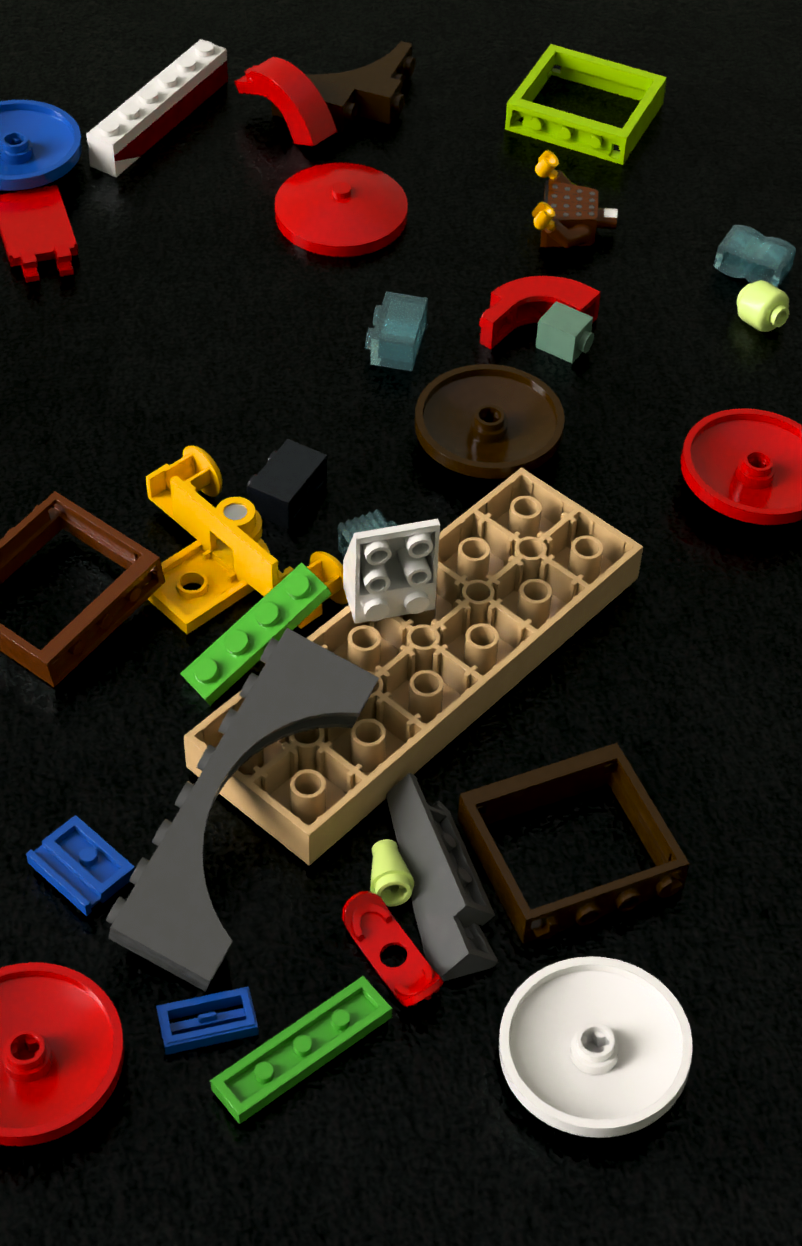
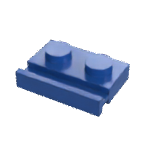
(81, 865)

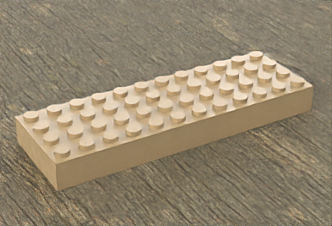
(509, 592)

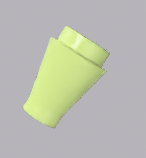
(390, 874)

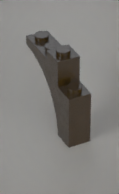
(366, 91)

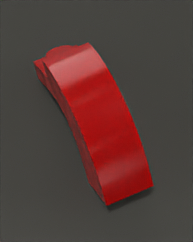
(294, 97)
(528, 300)

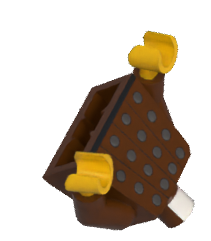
(568, 210)

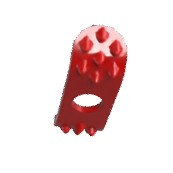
(376, 929)

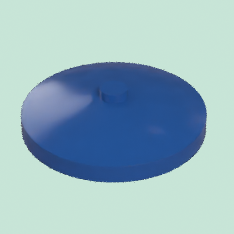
(36, 144)

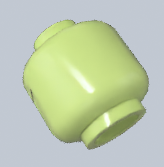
(763, 306)

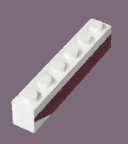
(157, 108)

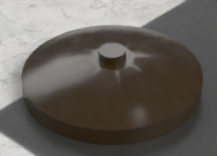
(489, 421)

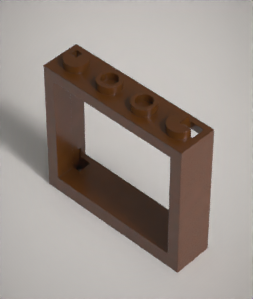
(100, 617)

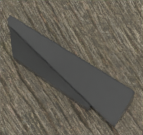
(446, 889)

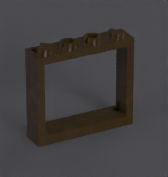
(553, 784)

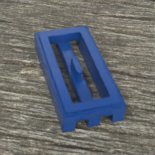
(208, 1027)

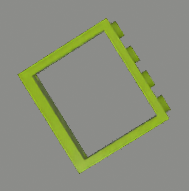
(580, 132)

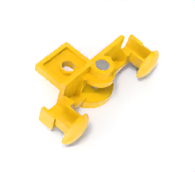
(228, 552)

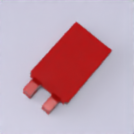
(37, 230)

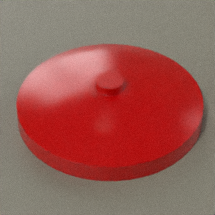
(341, 209)
(746, 465)
(55, 1051)

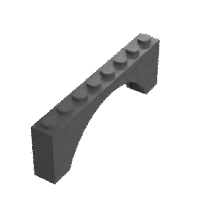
(169, 908)

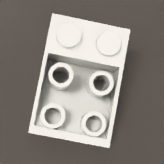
(392, 571)

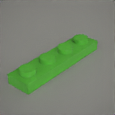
(246, 640)
(300, 1049)

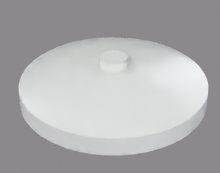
(595, 1046)

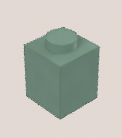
(564, 332)

